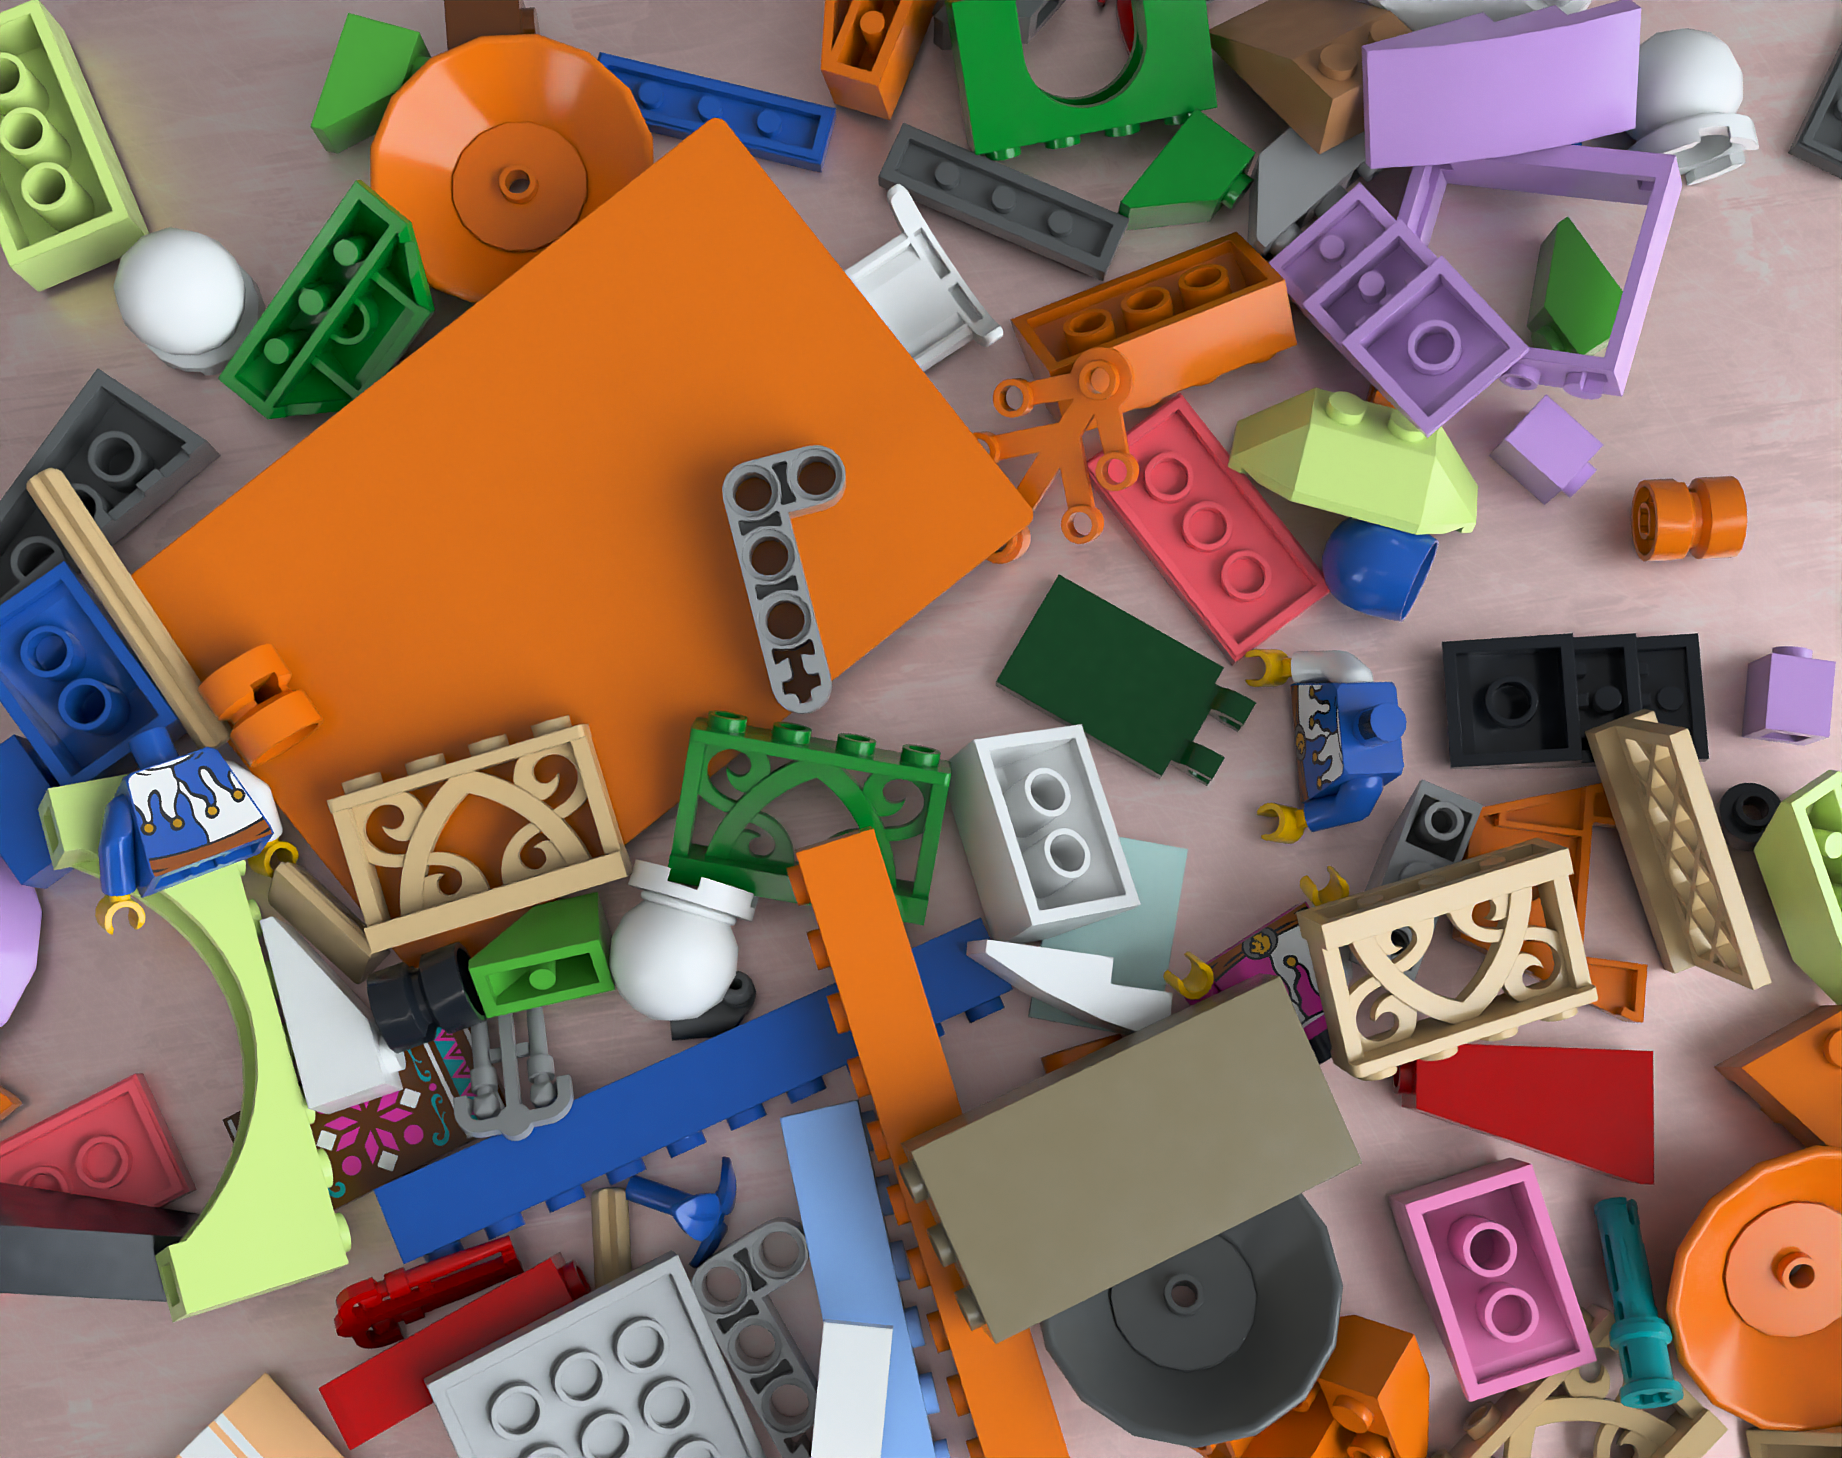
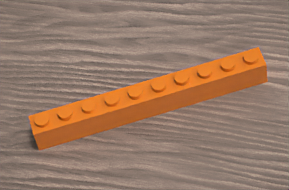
(913, 1093)

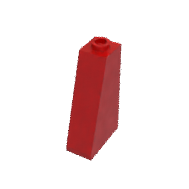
(1554, 1101)
(392, 1382)

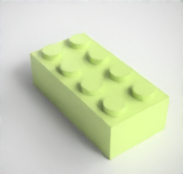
(59, 174)

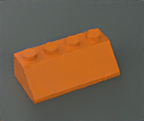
(1171, 320)

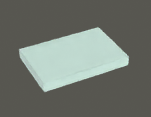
(1136, 938)

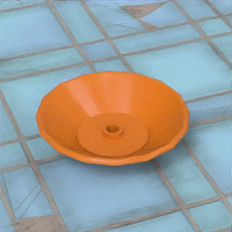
(494, 117)
(1736, 1317)

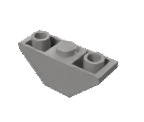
(1298, 184)
(1426, 837)

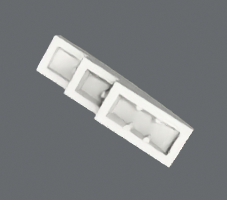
(1073, 984)
(851, 1390)

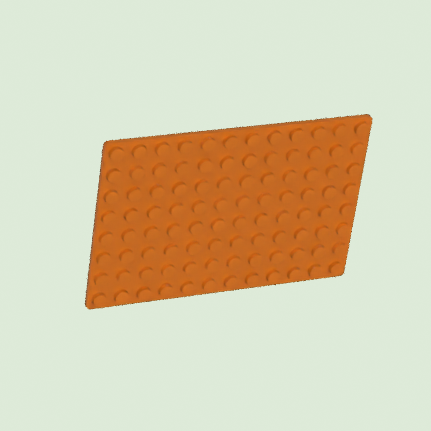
(547, 528)

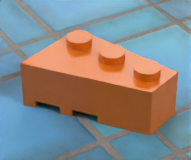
(1797, 1076)

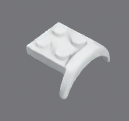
(920, 290)

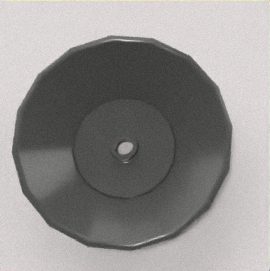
(1230, 1359)

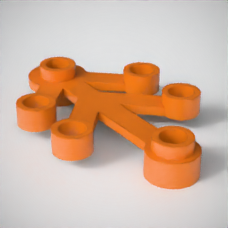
(1062, 444)

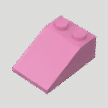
(1493, 1277)

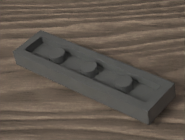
(1004, 201)

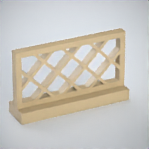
(1676, 848)

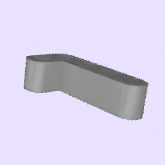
(790, 584)
(755, 1307)

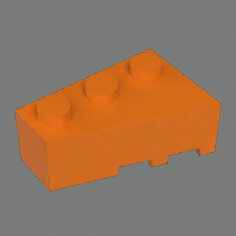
(872, 50)

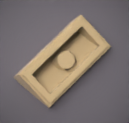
(323, 921)

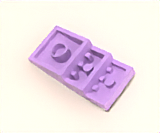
(1500, 85)
(1396, 310)

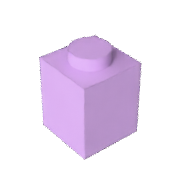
(1548, 452)
(1789, 697)

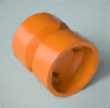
(1699, 518)
(282, 713)

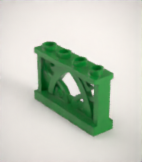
(766, 876)

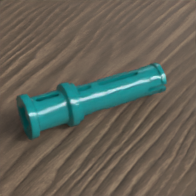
(1638, 1330)

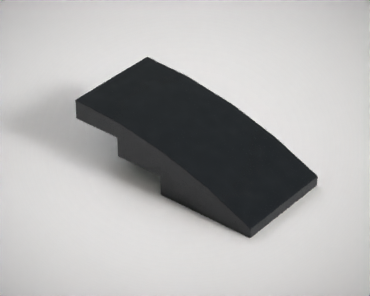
(1537, 695)

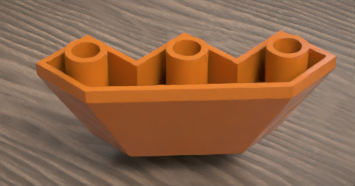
(1361, 1406)

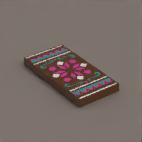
(402, 1129)

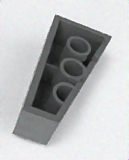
(119, 460)

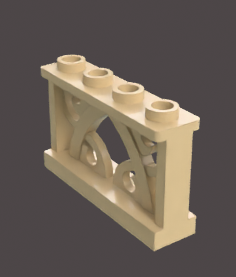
(422, 903)
(1366, 926)
(1514, 1417)

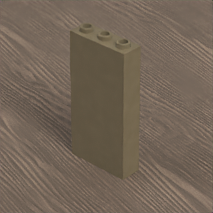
(1128, 1156)

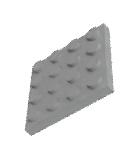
(601, 1379)

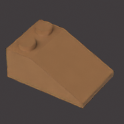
(1307, 61)

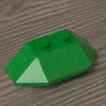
(338, 315)

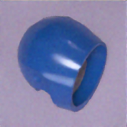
(1377, 567)

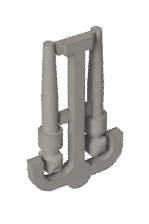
(515, 1119)

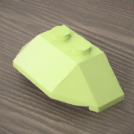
(1357, 463)
(1804, 877)

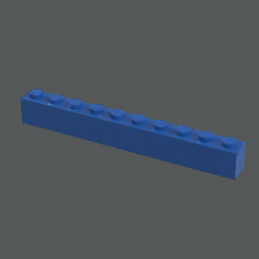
(660, 1109)

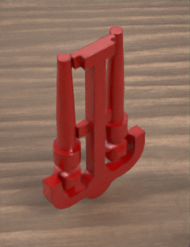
(411, 1304)

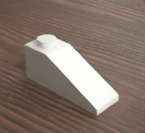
(329, 1027)

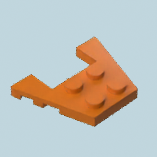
(1566, 821)

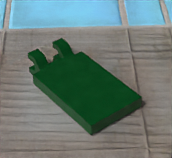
(1121, 682)

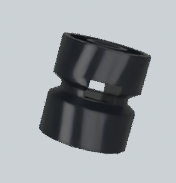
(416, 1001)

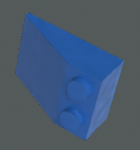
(75, 680)

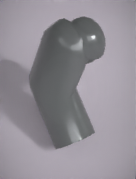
(722, 1016)

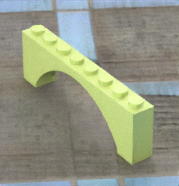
(272, 1204)

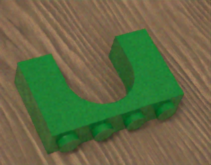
(1004, 108)

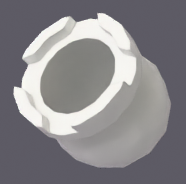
(1690, 104)
(187, 299)
(677, 945)

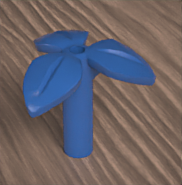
(697, 1215)

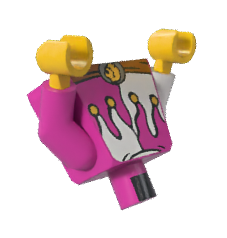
(1277, 951)

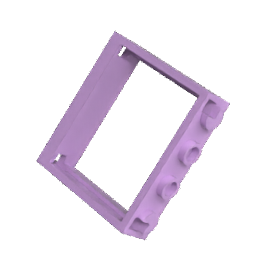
(1576, 173)

